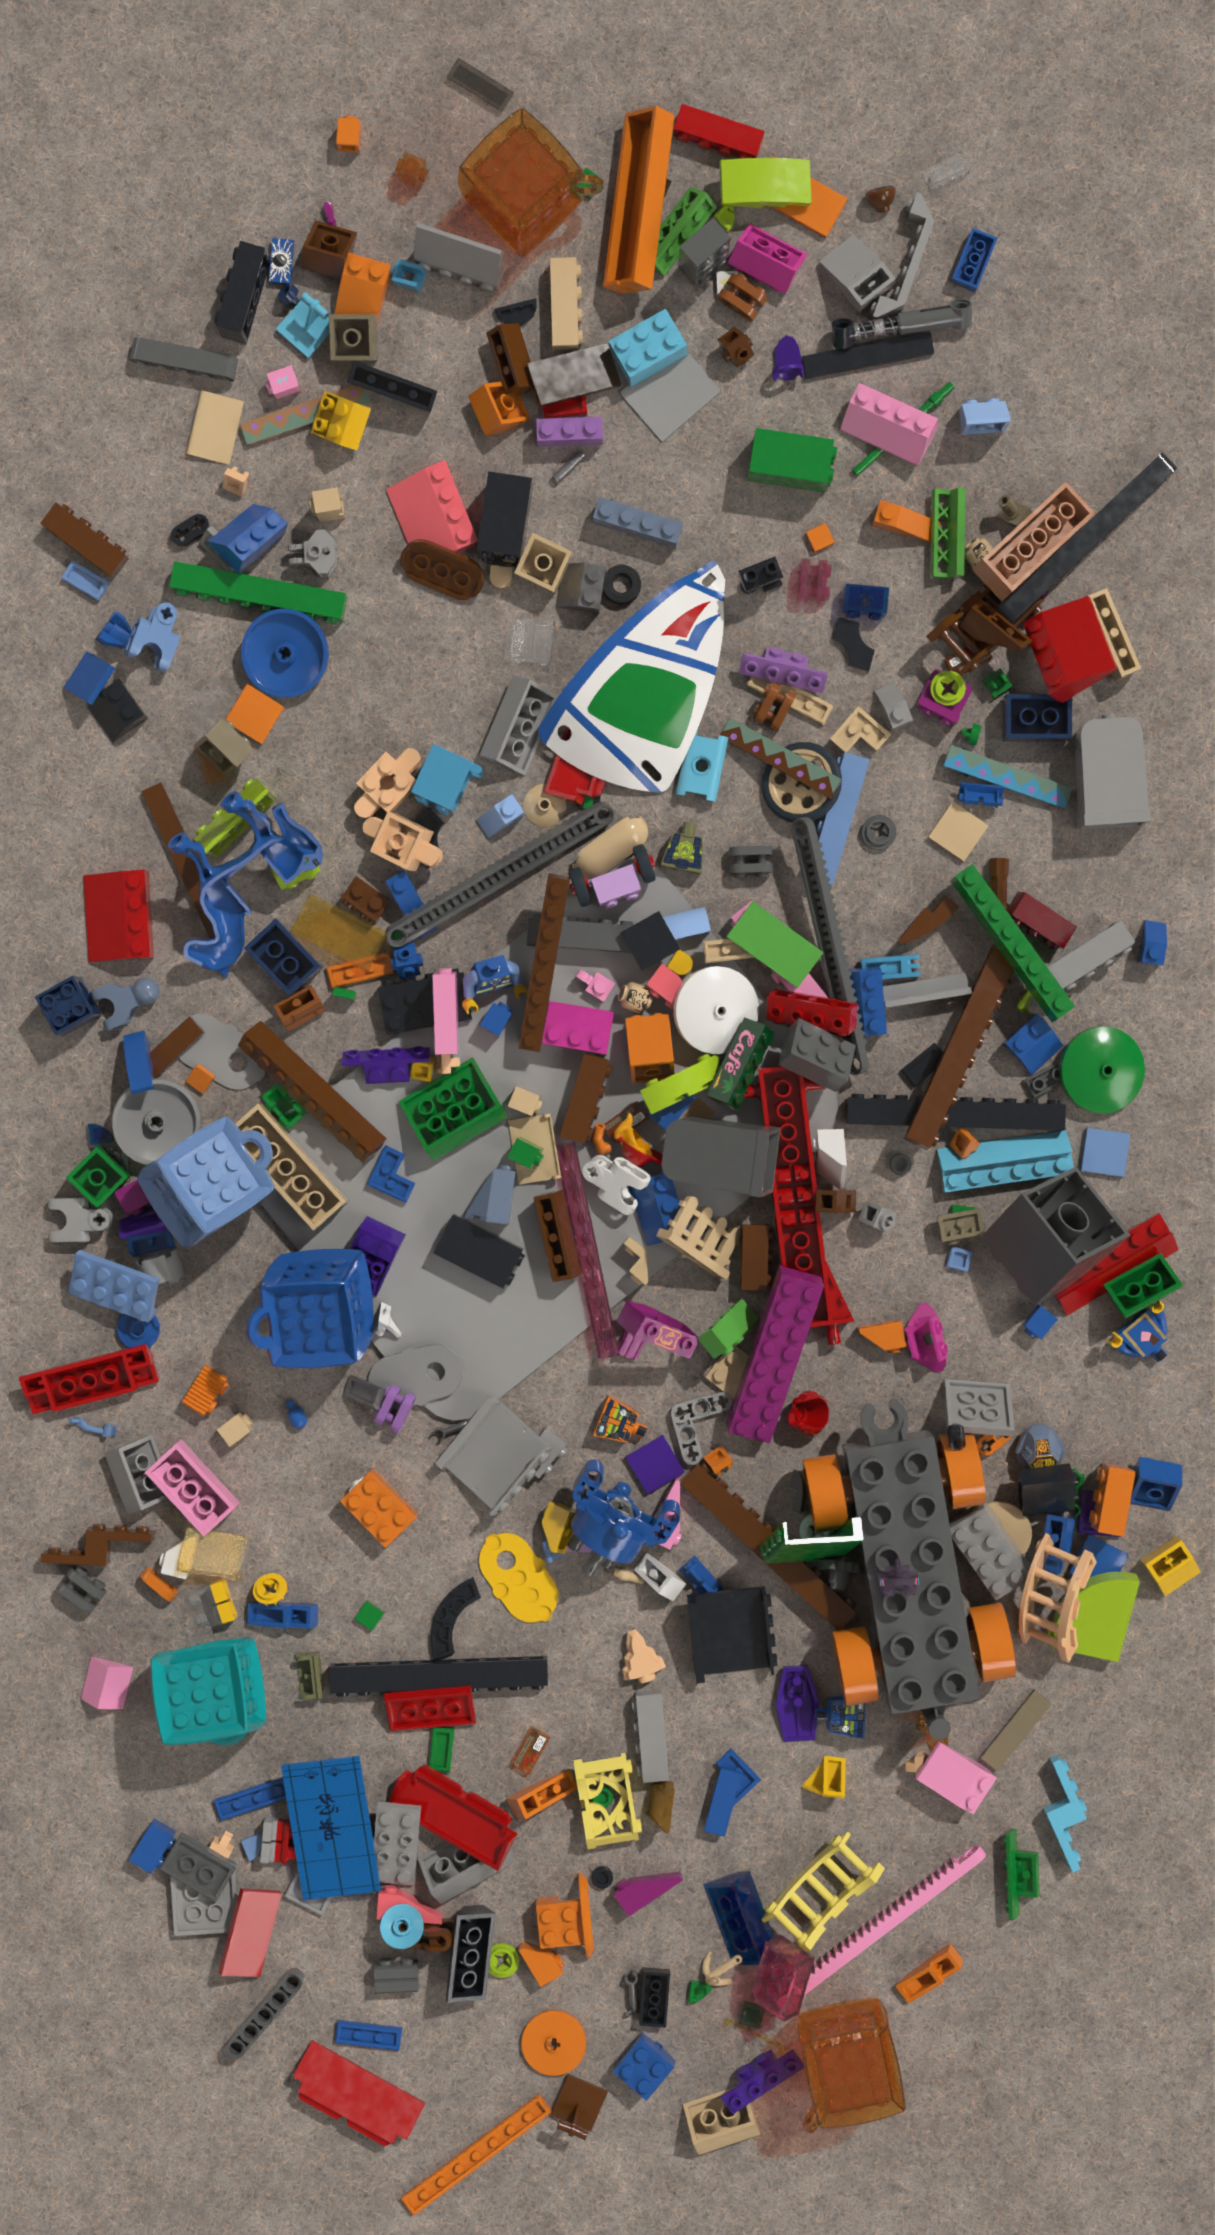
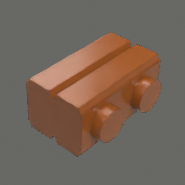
(299, 1008)

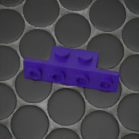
(386, 1064)
(760, 2077)

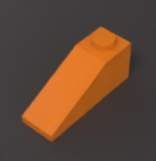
(902, 521)
(541, 1794)

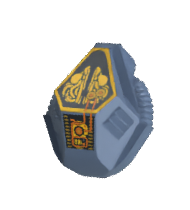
(1039, 1447)

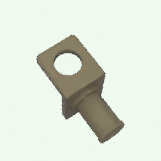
(1011, 511)

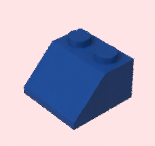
(1033, 1043)
(1156, 1483)

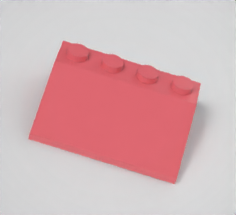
(433, 509)

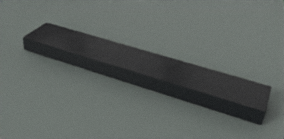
(868, 355)

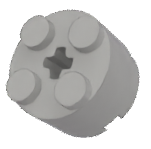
(163, 1265)

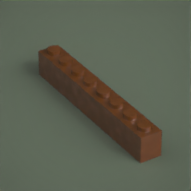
(544, 962)
(312, 1092)

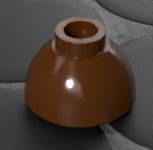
(881, 198)

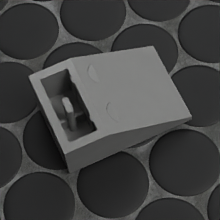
(858, 273)

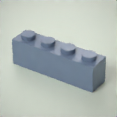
(637, 522)

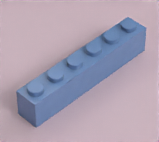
(838, 819)

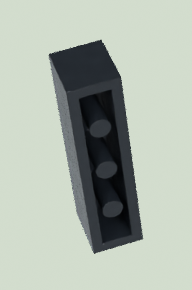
(392, 386)

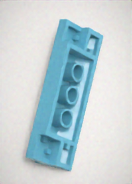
(1006, 1161)

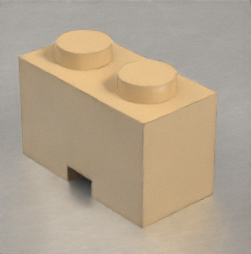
(327, 504)

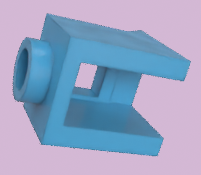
(398, 271)

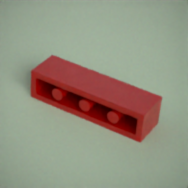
(717, 133)

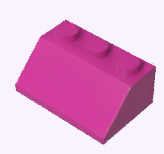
(767, 258)
(577, 1027)

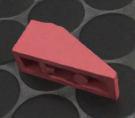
(391, 1896)

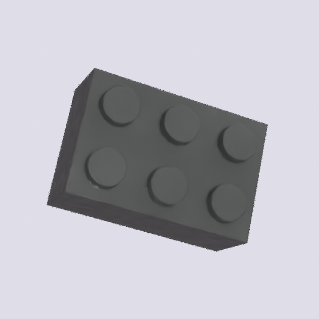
(704, 252)
(817, 1055)

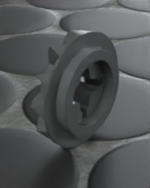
(888, 828)

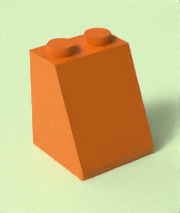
(649, 1047)

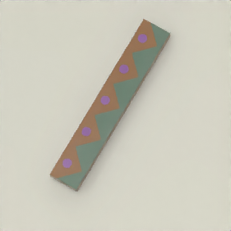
(294, 417)

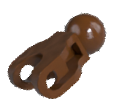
(433, 1936)

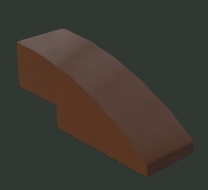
(928, 920)

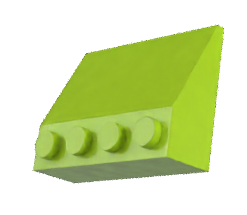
(229, 826)

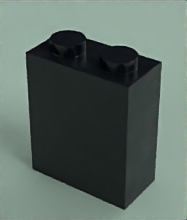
(1047, 1489)

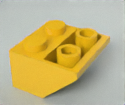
(340, 420)
(1171, 1565)

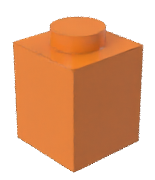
(349, 134)

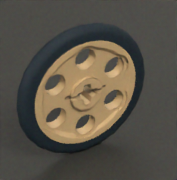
(773, 792)

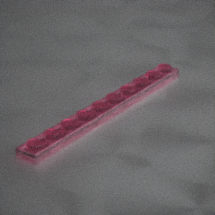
(587, 1251)

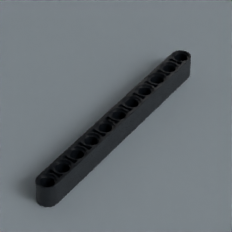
(1086, 538)

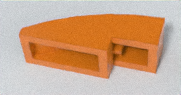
(930, 1973)

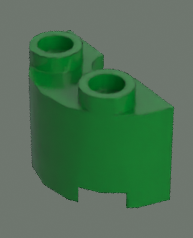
(284, 1105)

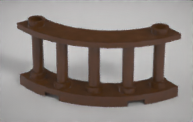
(952, 623)

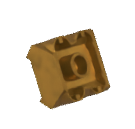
(661, 1804)

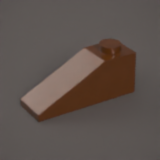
(990, 627)

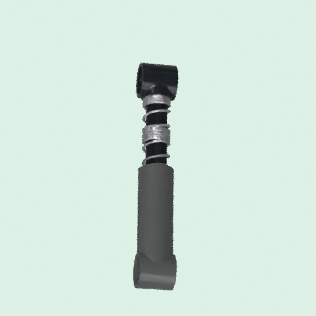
(956, 315)

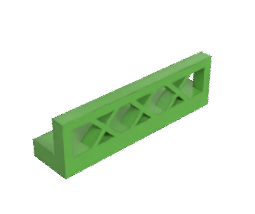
(692, 220)
(954, 532)

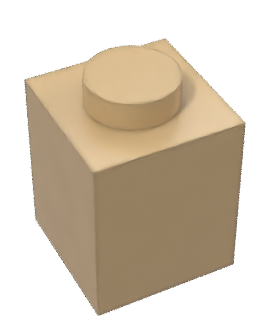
(525, 1101)
(235, 1428)

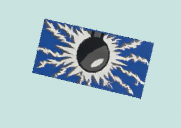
(281, 261)

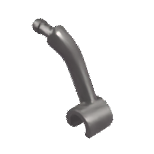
(452, 1429)
(632, 1995)

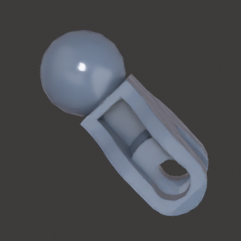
(126, 1000)

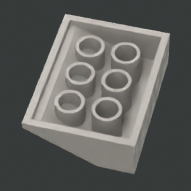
(458, 257)

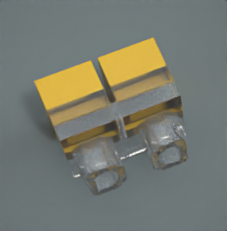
(214, 1612)

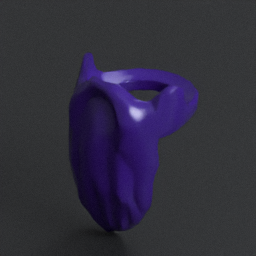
(788, 360)

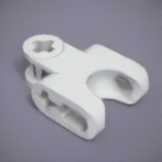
(613, 1181)

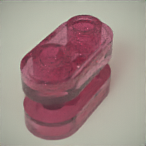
(821, 591)

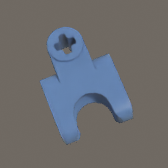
(156, 634)

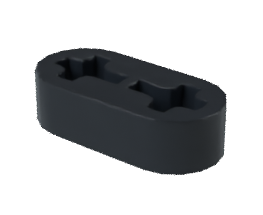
(187, 525)

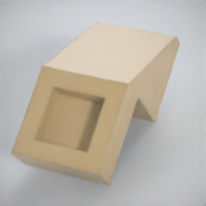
(639, 1268)

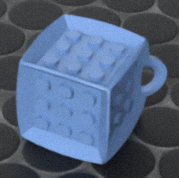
(207, 1180)

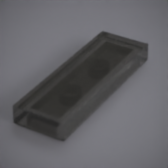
(480, 85)

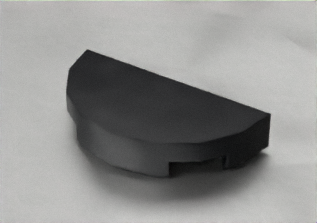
(518, 312)

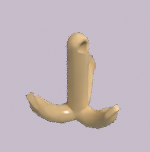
(712, 1977)

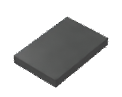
(198, 1866)

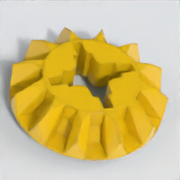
(269, 1581)

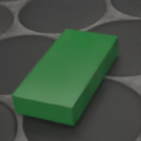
(441, 1748)

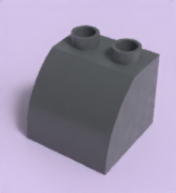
(1054, 1235)

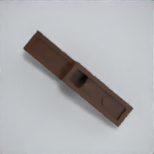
(97, 1545)

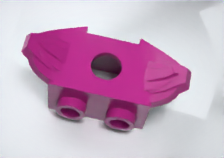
(921, 1322)

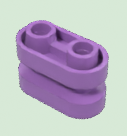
(390, 1397)

